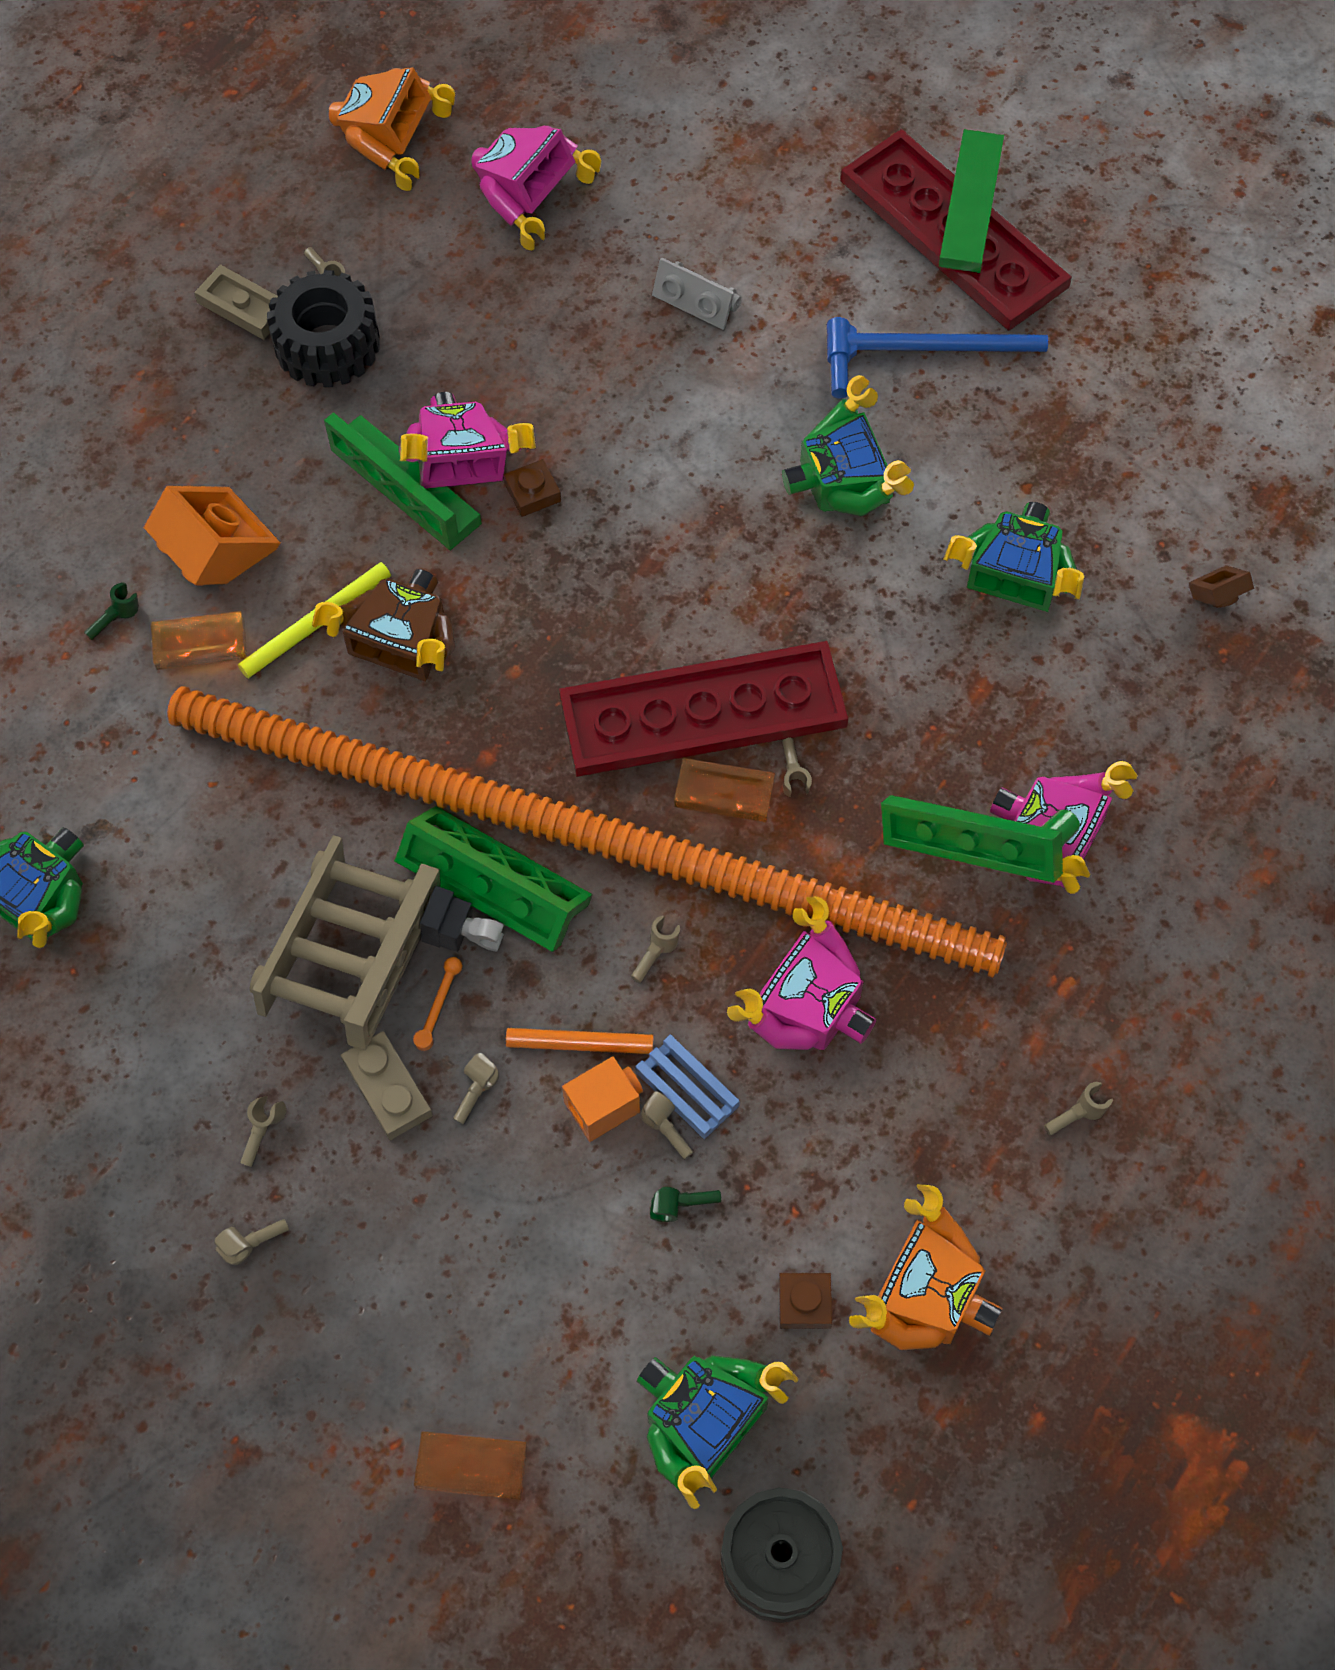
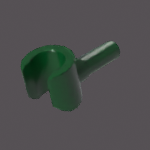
(119, 608)
(668, 1199)

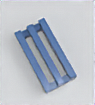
(659, 1058)

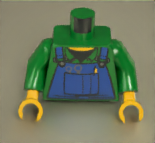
(845, 461)
(1019, 558)
(39, 884)
(705, 1414)

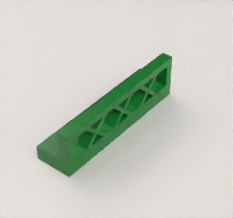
(378, 462)
(490, 878)

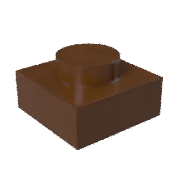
(532, 487)
(1221, 586)
(805, 1301)

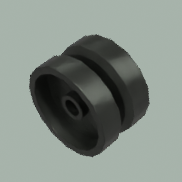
(777, 1521)

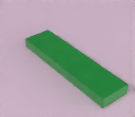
(971, 201)

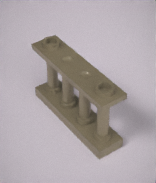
(377, 974)

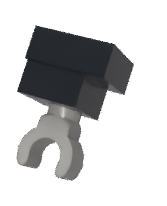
(451, 919)

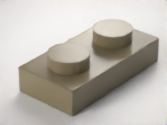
(236, 300)
(387, 1086)

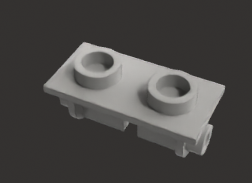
(695, 293)

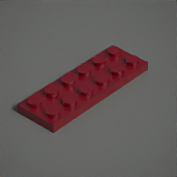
(914, 198)
(702, 708)

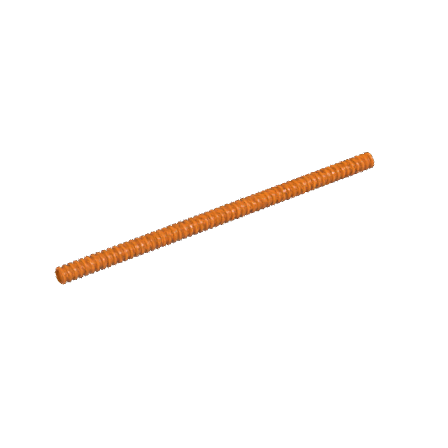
(581, 828)

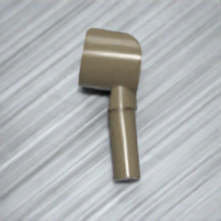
(321, 265)
(794, 770)
(658, 944)
(484, 1076)
(1084, 1108)
(655, 1115)
(260, 1124)
(236, 1248)

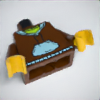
(394, 625)

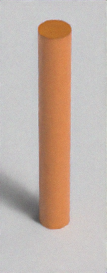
(579, 1040)

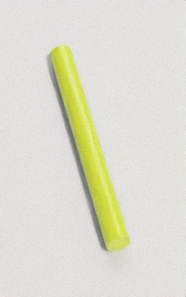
(304, 627)

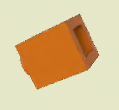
(603, 1098)

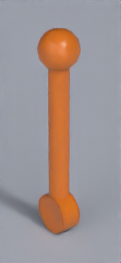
(423, 1038)

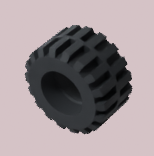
(316, 303)

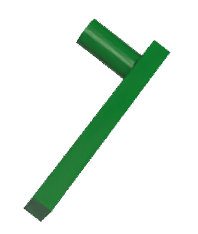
(979, 837)

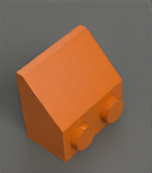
(209, 533)

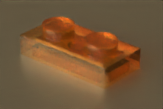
(198, 640)
(724, 790)
(470, 1465)

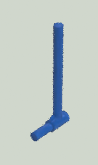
(845, 341)

